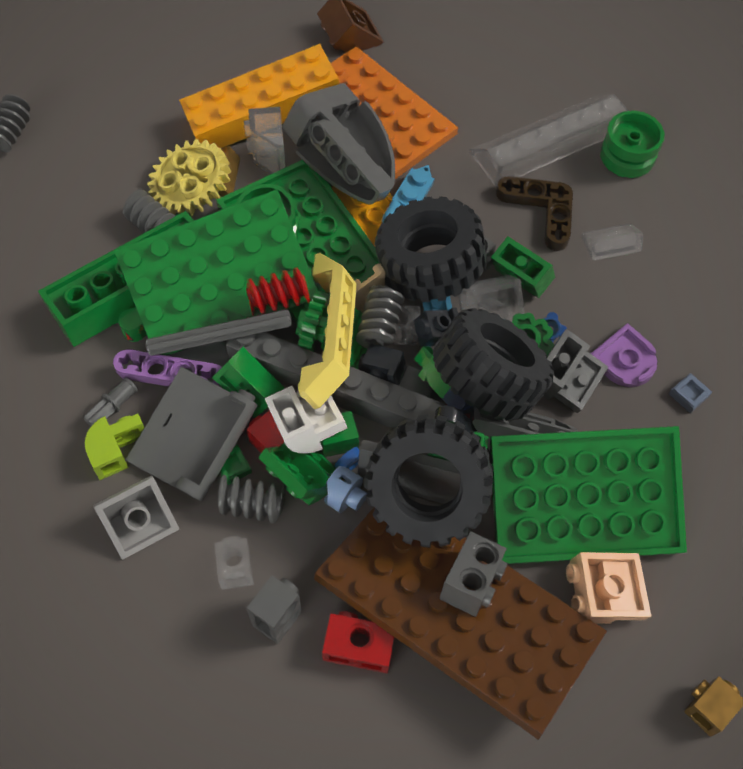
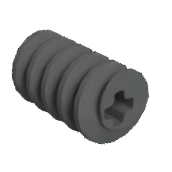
(13, 119)
(145, 211)
(379, 316)
(250, 500)

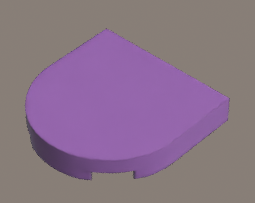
(628, 357)

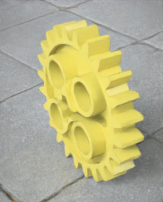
(190, 177)

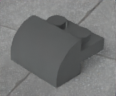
(574, 371)

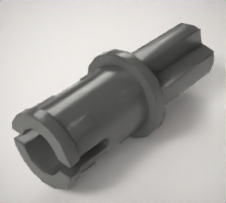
(111, 402)

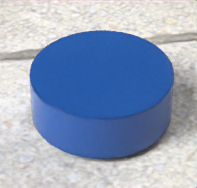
(349, 459)

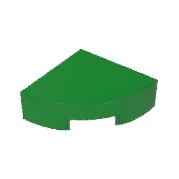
(235, 465)

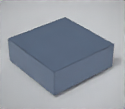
(690, 393)

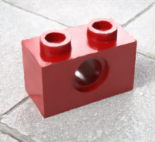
(340, 650)

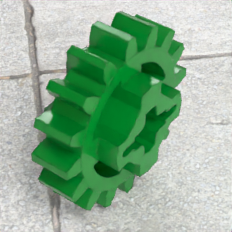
(313, 321)

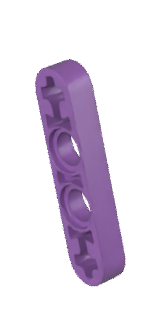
(171, 367)

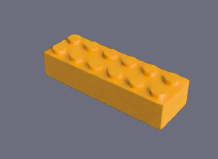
(220, 110)

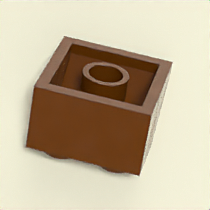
(348, 26)

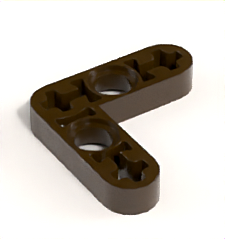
(552, 202)

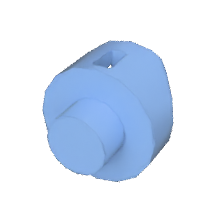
(344, 493)

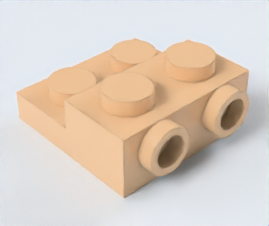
(608, 587)

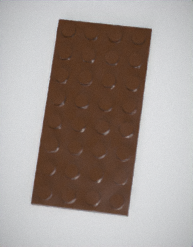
(512, 655)

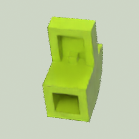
(105, 441)

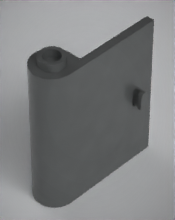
(192, 433)

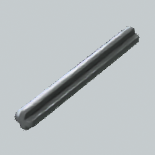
(218, 332)

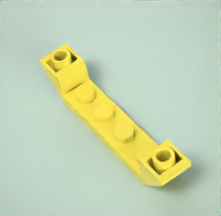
(324, 378)

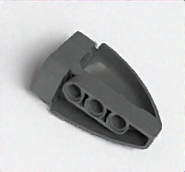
(343, 142)

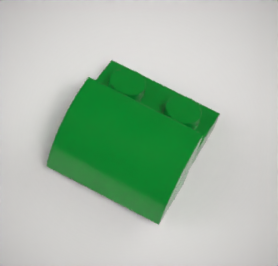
(301, 472)

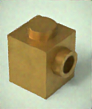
(714, 705)

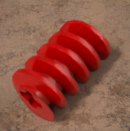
(277, 291)

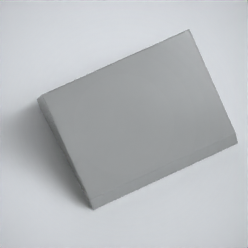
(136, 517)

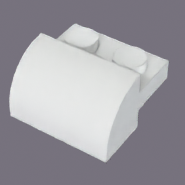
(300, 423)

